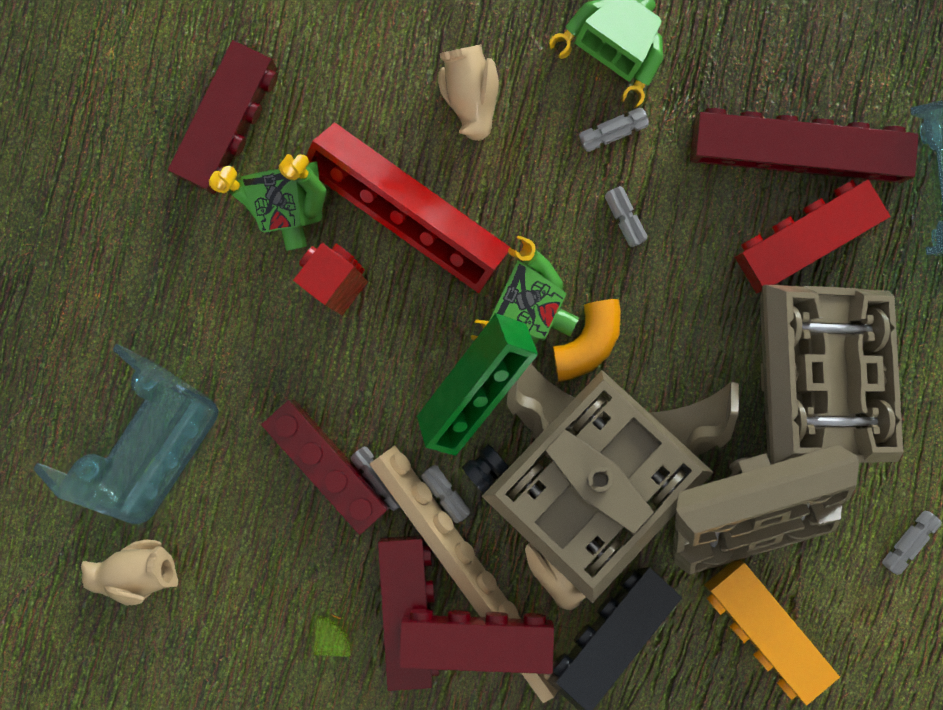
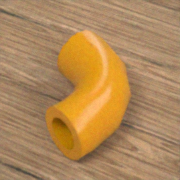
(593, 343)

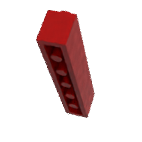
(407, 207)

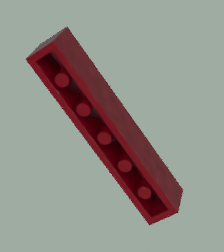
(804, 146)

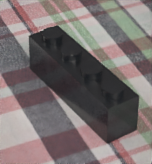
(614, 638)

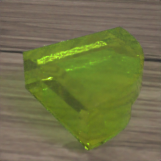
(330, 639)

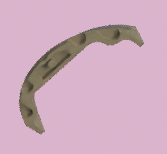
(696, 425)

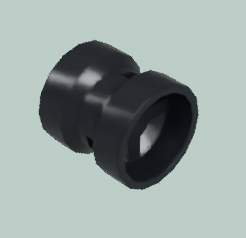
(485, 468)

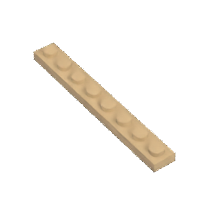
(449, 547)

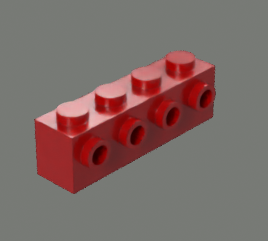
(331, 276)

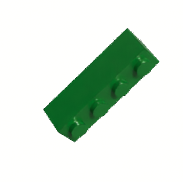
(476, 384)

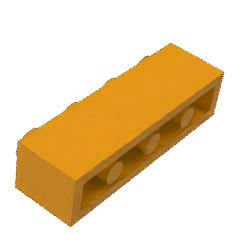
(772, 632)

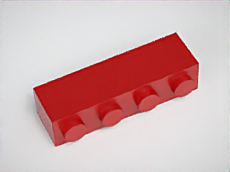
(813, 235)

